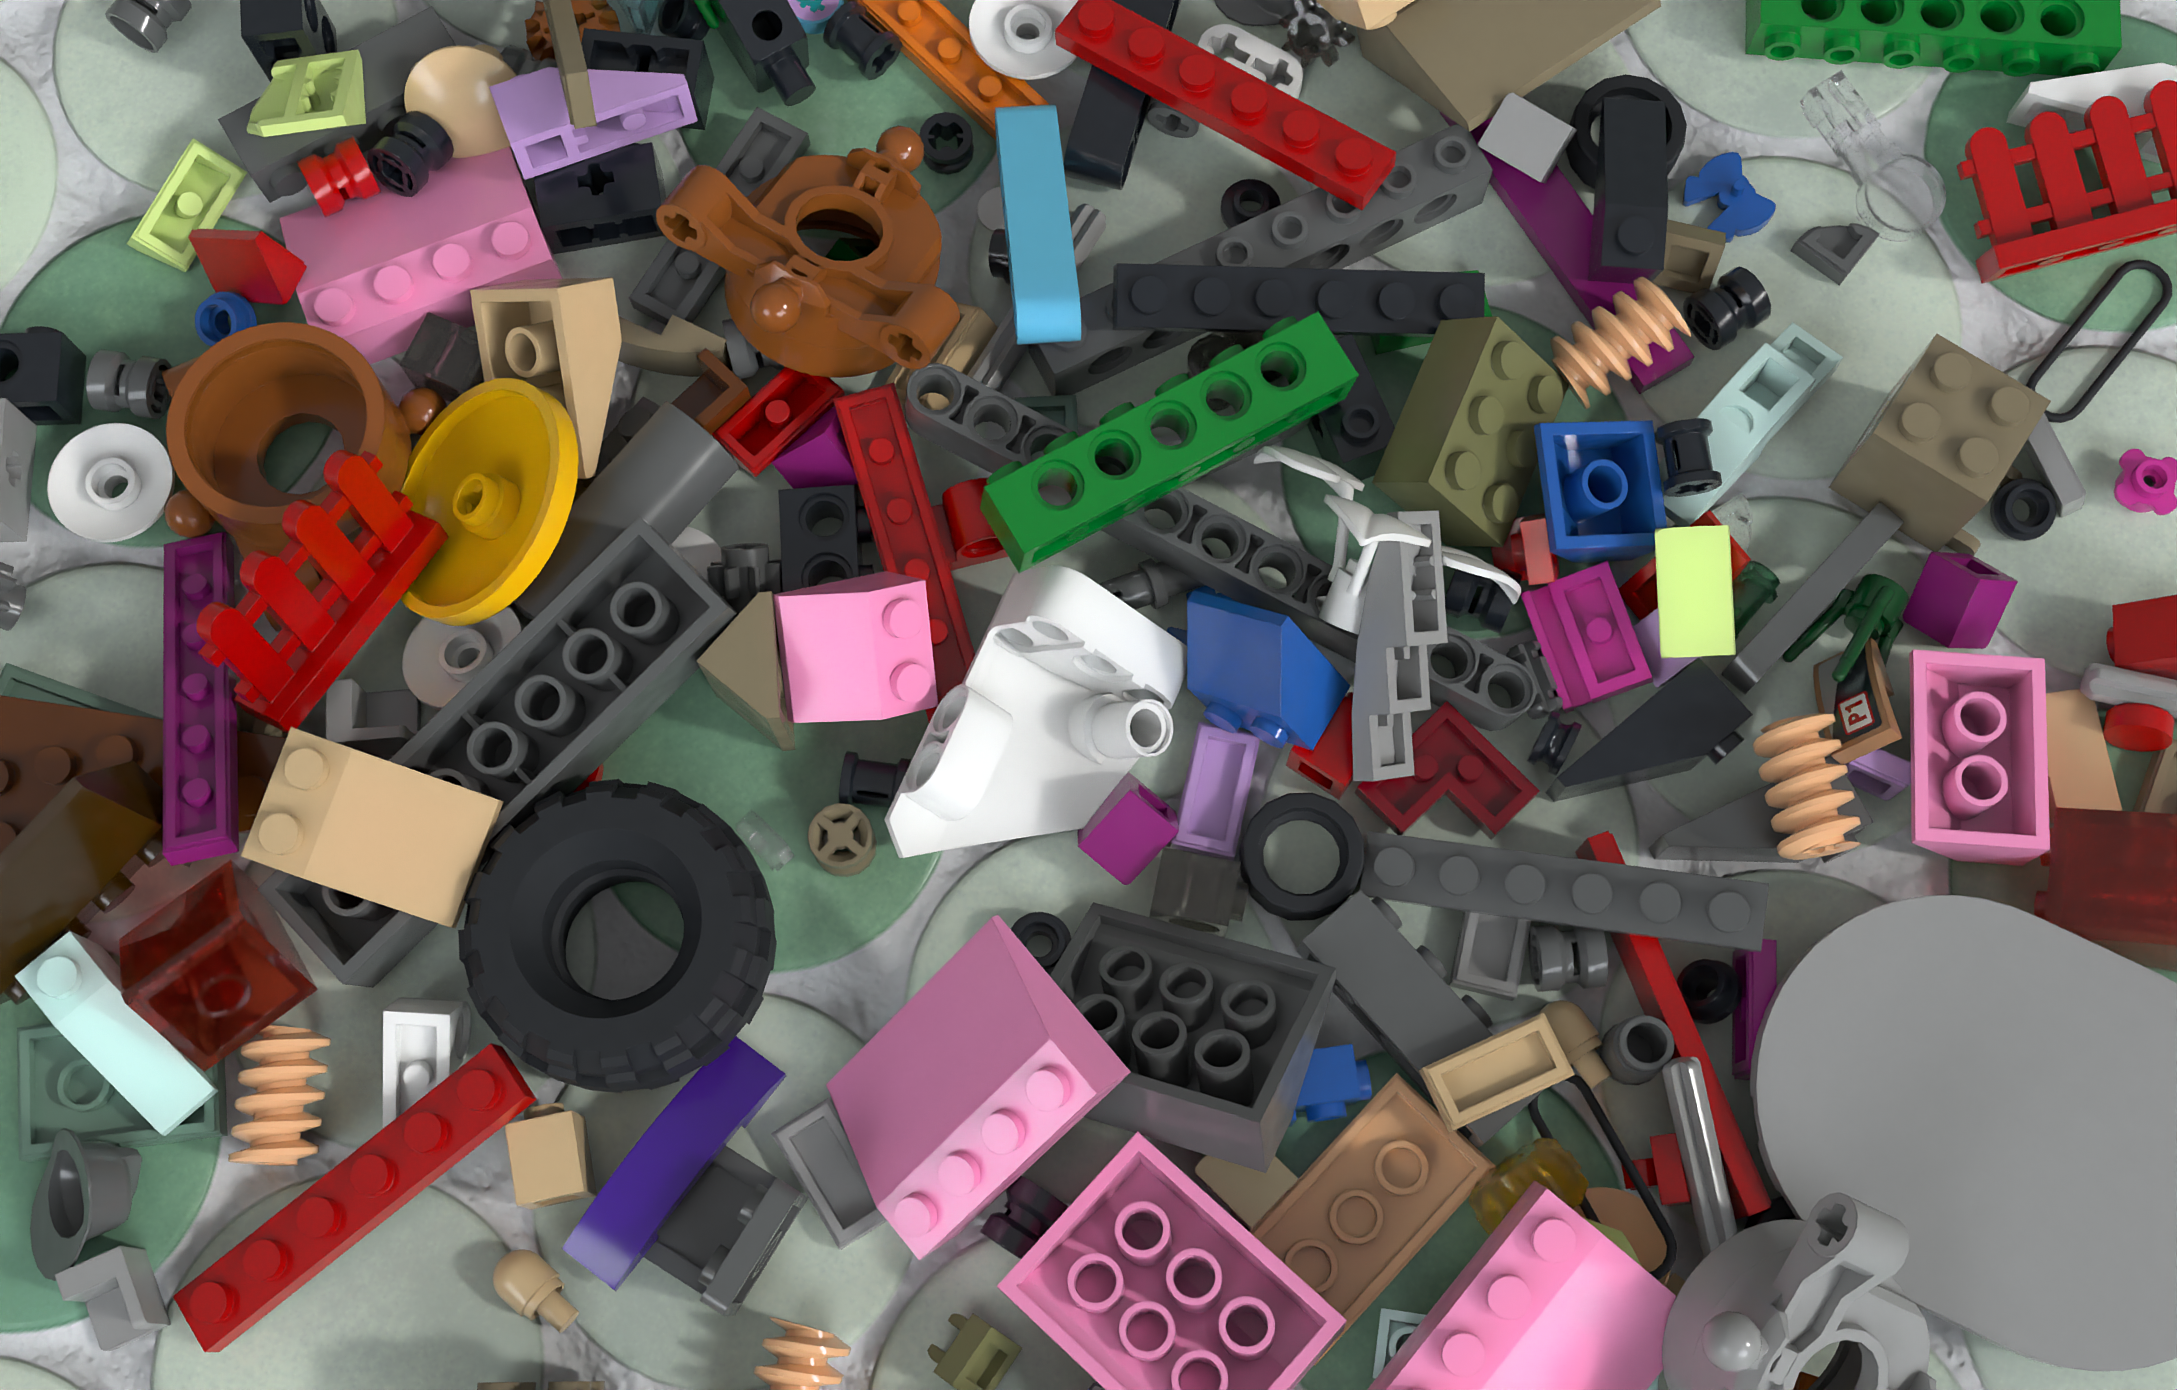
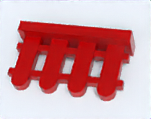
(2062, 190)
(335, 620)

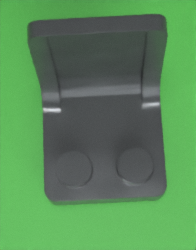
(726, 1230)

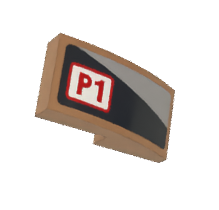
(1858, 703)

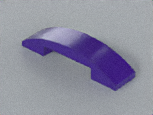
(670, 1161)

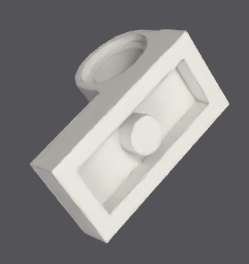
(421, 1049)

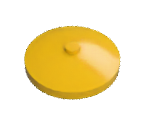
(501, 486)

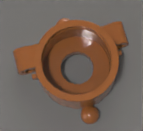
(813, 309)
(247, 393)

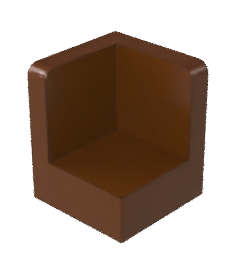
(713, 395)

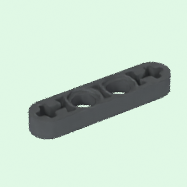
(1812, 598)

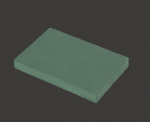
(66, 1091)

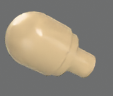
(1578, 1040)
(533, 1288)

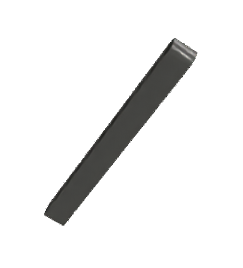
(1195, 521)

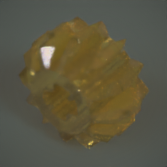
(1506, 1183)

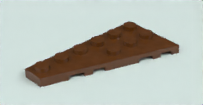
(54, 742)

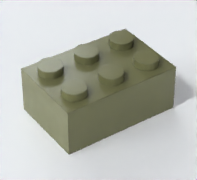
(1470, 430)

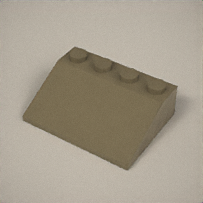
(1478, 51)

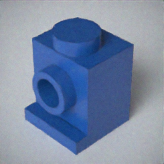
(1332, 1083)

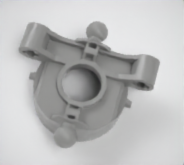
(1789, 1291)

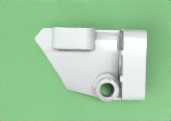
(1040, 718)

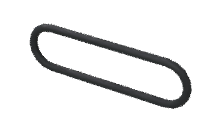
(2122, 353)
(1628, 1165)

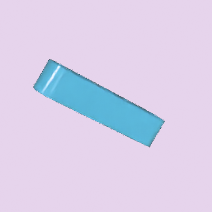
(1037, 225)

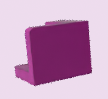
(818, 456)
(1959, 600)
(1128, 830)

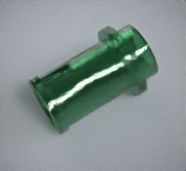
(1750, 591)

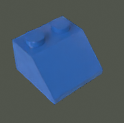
(1600, 489)
(1259, 672)

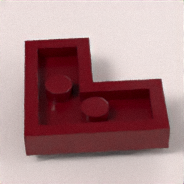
(1452, 762)

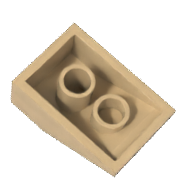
(559, 340)
(372, 828)

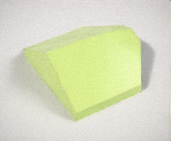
(311, 95)

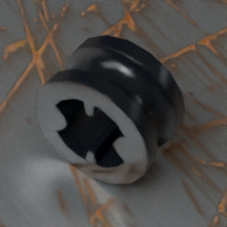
(946, 159)
(1554, 743)

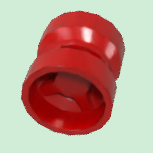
(339, 176)

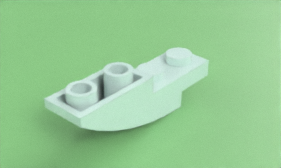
(1754, 410)

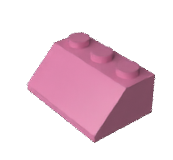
(1979, 756)

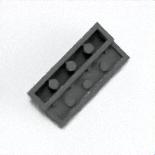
(647, 467)

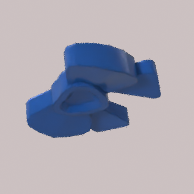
(1743, 208)

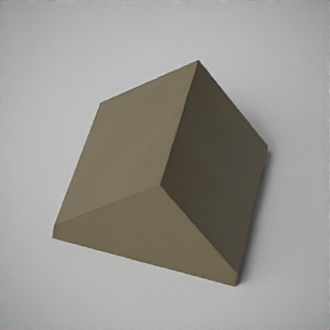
(747, 671)

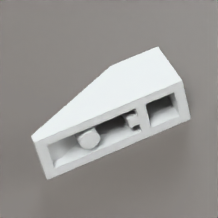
(2074, 94)

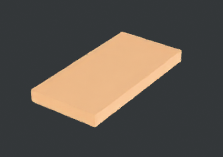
(1372, 1199)

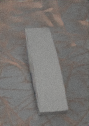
(1391, 676)

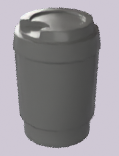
(1637, 1049)

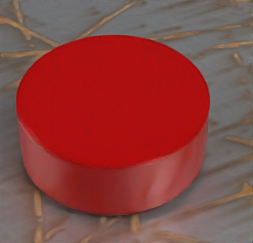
(2138, 727)

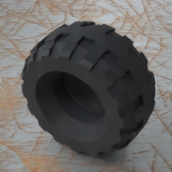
(545, 876)

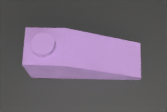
(626, 109)

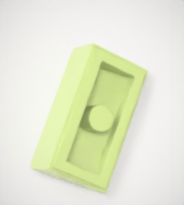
(187, 201)
(1695, 591)

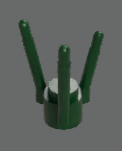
(1869, 613)

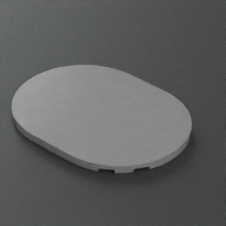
(1998, 1105)

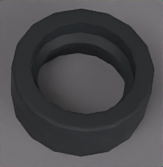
(1583, 151)
(1316, 810)

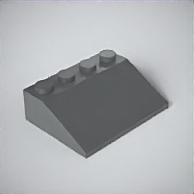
(1204, 1027)

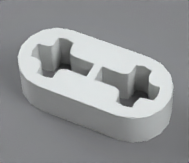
(1254, 56)

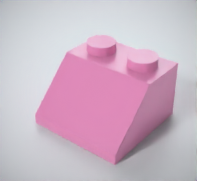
(856, 649)

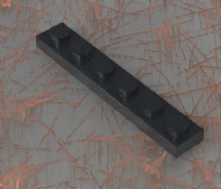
(1258, 297)

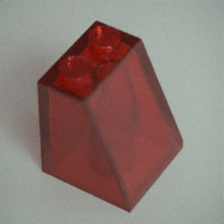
(2114, 882)
(212, 967)

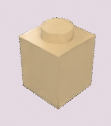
(550, 1157)

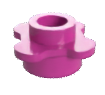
(2136, 494)

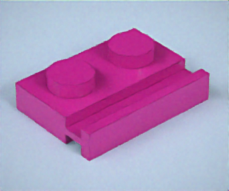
(1587, 637)

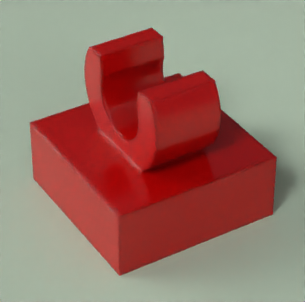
(1663, 1171)

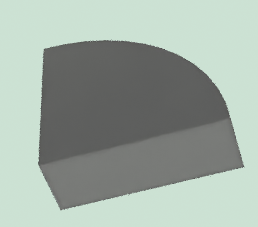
(1835, 248)

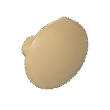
(455, 92)

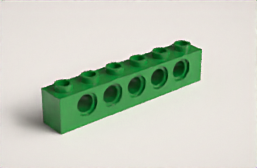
(2082, 39)
(1036, 530)

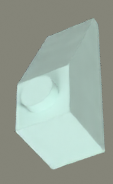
(82, 998)

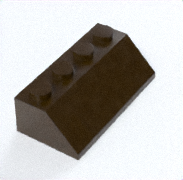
(75, 863)

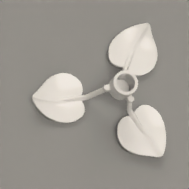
(1349, 585)

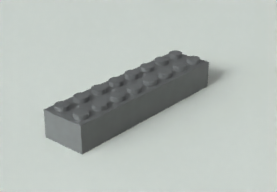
(534, 723)

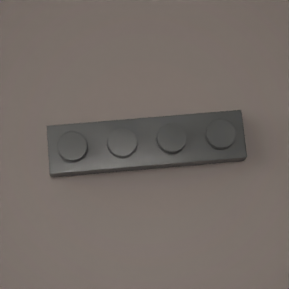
(682, 280)

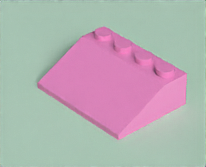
(399, 257)
(969, 1087)
(1168, 1288)
(1539, 1311)

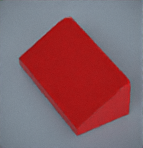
(248, 264)
(776, 418)

